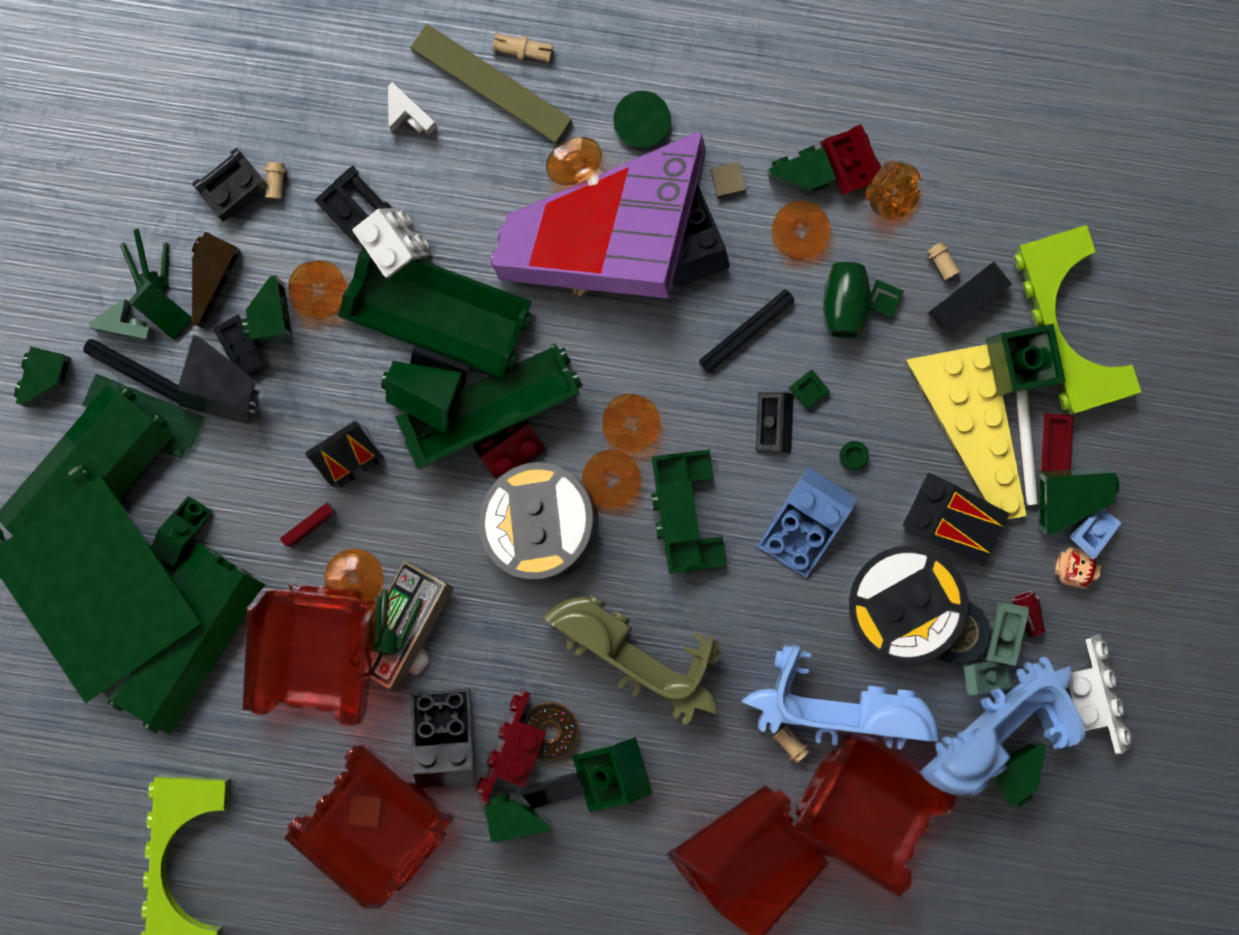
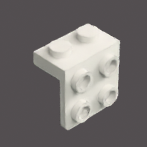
(391, 239)

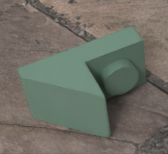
(114, 322)
(1007, 633)
(986, 676)

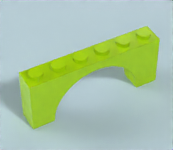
(1043, 268)
(174, 804)

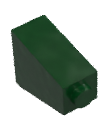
(423, 392)
(1073, 495)

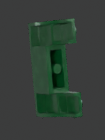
(678, 514)

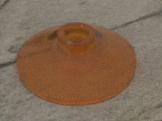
(572, 157)
(363, 564)

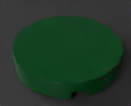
(642, 120)

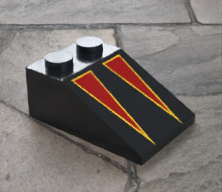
(345, 454)
(955, 519)

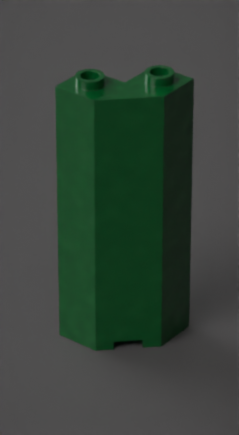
(439, 312)
(495, 406)
(109, 439)
(170, 680)

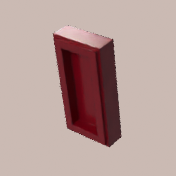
(1056, 442)
(308, 525)

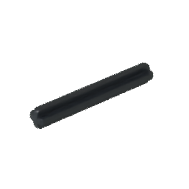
(746, 330)
(131, 369)

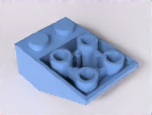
(807, 522)

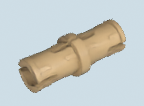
(522, 47)

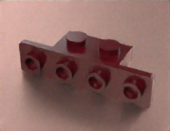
(515, 750)

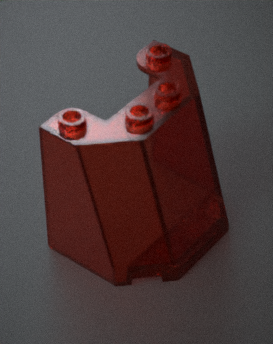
(309, 651)
(869, 811)
(371, 829)
(749, 861)

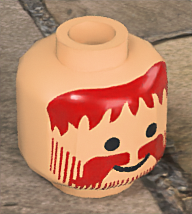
(1077, 568)

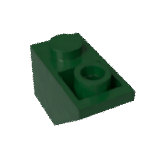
(804, 173)
(42, 375)
(180, 531)

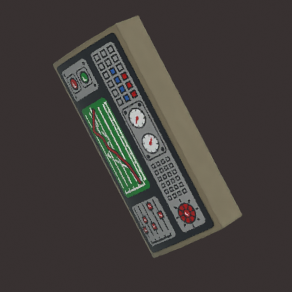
(408, 587)

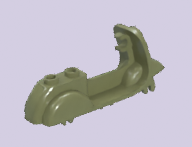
(605, 635)

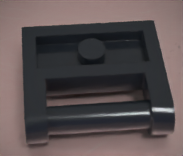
(235, 190)
(342, 207)

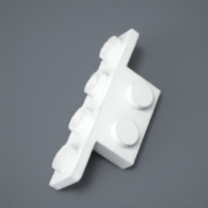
(1096, 696)

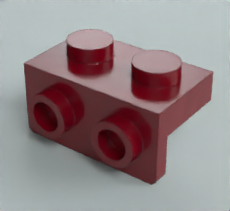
(851, 159)
(509, 449)

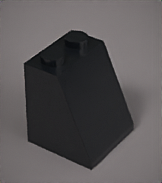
(216, 384)

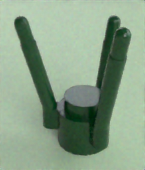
(159, 281)
(385, 639)

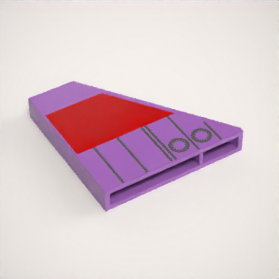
(608, 234)

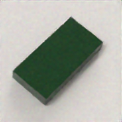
(160, 309)

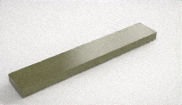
(491, 83)

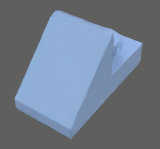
(1095, 532)

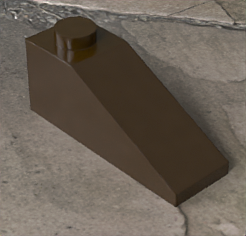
(210, 270)

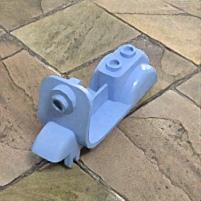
(877, 713)
(977, 750)

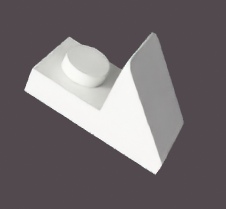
(402, 107)

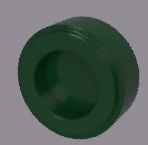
(853, 455)

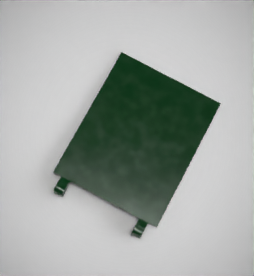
(94, 587)

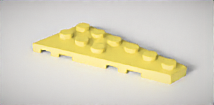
(975, 420)

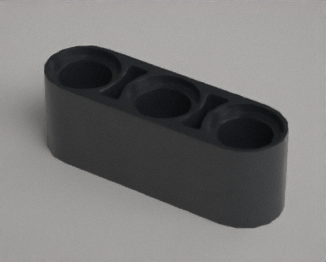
(969, 298)

